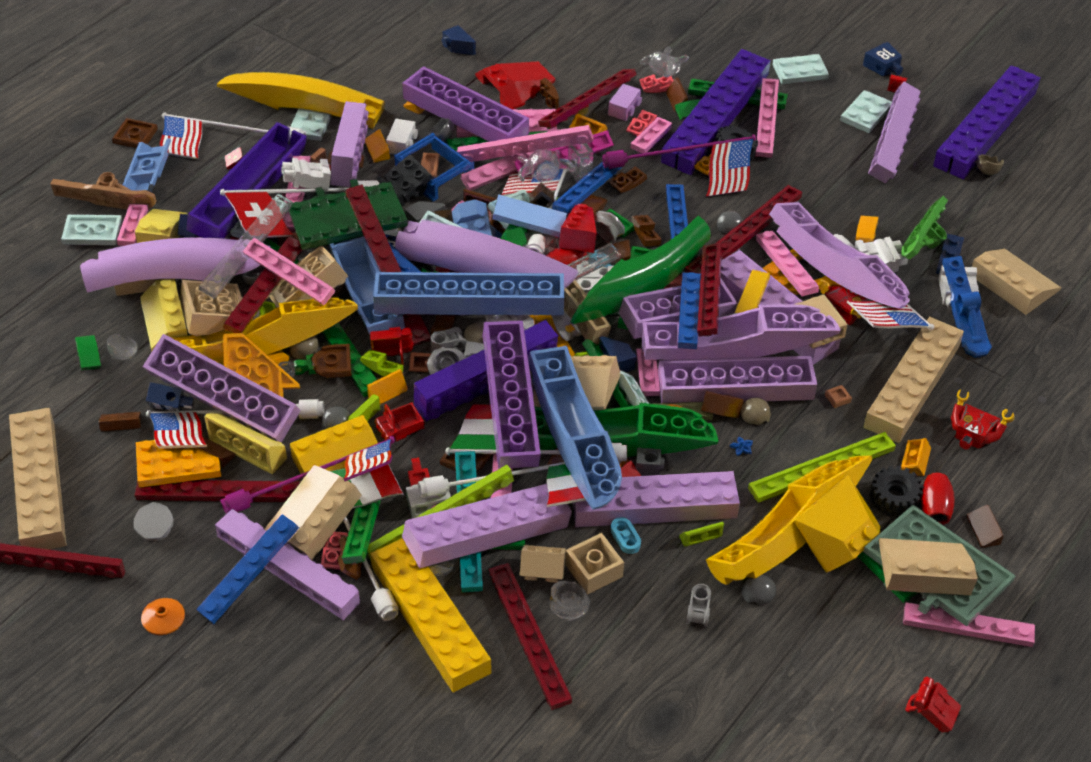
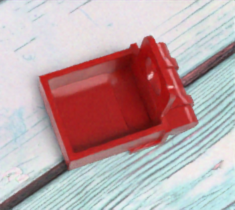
(392, 341)
(399, 422)
(935, 705)

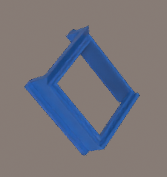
(461, 164)

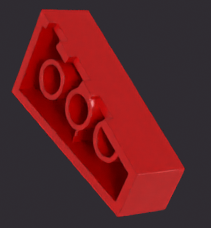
(579, 230)

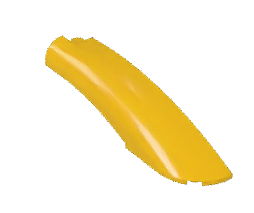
(300, 92)
(277, 328)
(777, 534)

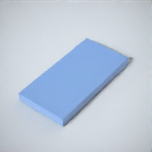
(529, 215)

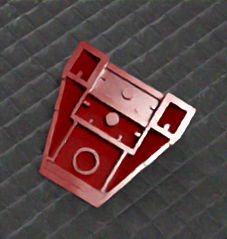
(515, 81)

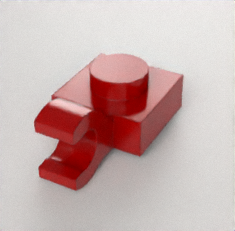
(417, 474)

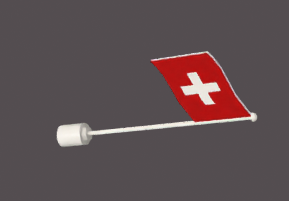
(251, 203)

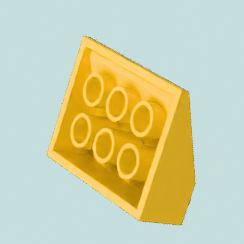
(332, 444)

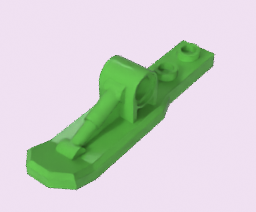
(927, 232)

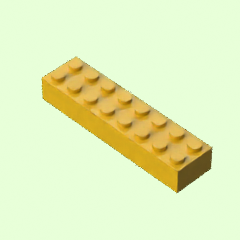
(431, 616)

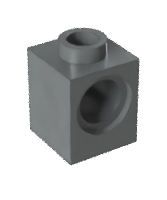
(649, 461)

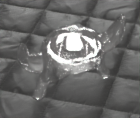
(663, 63)
(543, 165)

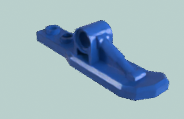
(966, 308)

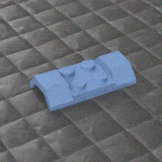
(146, 166)
(472, 216)

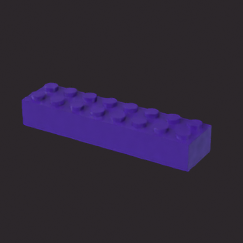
(468, 377)

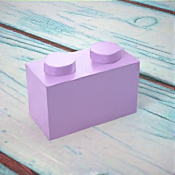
(624, 102)

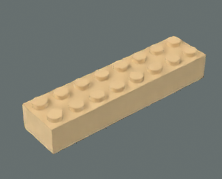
(913, 380)
(37, 480)

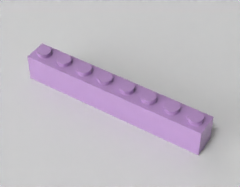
(894, 133)
(292, 566)

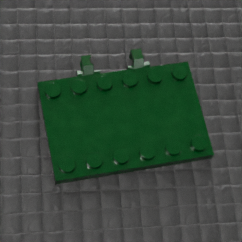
(332, 219)

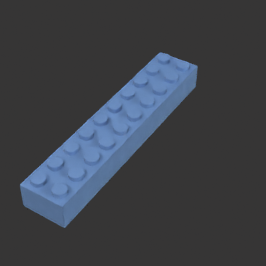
(469, 293)

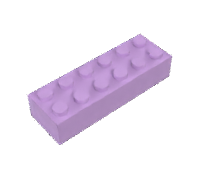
(349, 144)
(664, 307)

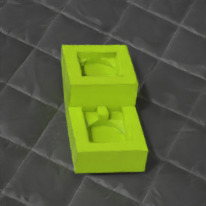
(377, 362)

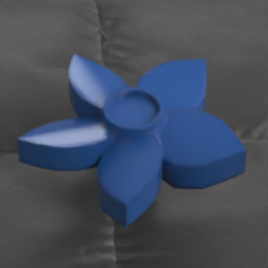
(742, 446)

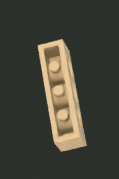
(590, 329)

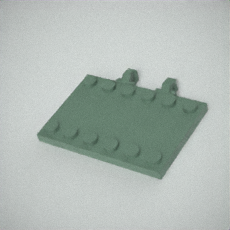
(991, 577)

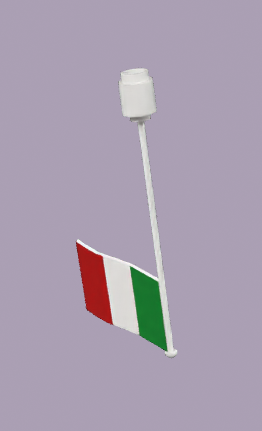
(478, 435)
(560, 485)
(374, 487)

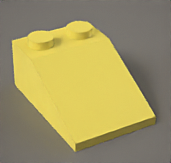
(158, 225)

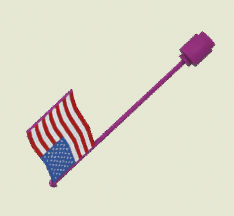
(727, 166)
(355, 465)

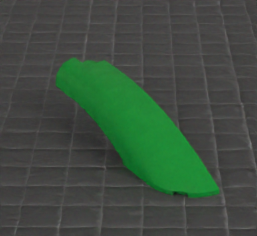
(643, 273)
(645, 426)

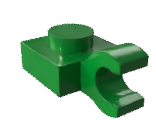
(304, 365)

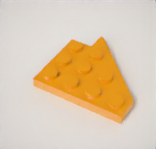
(252, 363)
(173, 465)

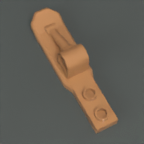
(104, 193)

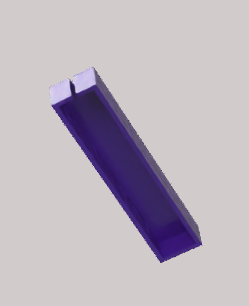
(716, 110)
(986, 121)
(255, 171)

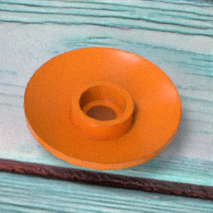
(166, 622)

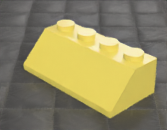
(163, 311)
(245, 442)

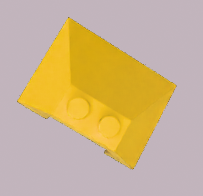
(838, 525)

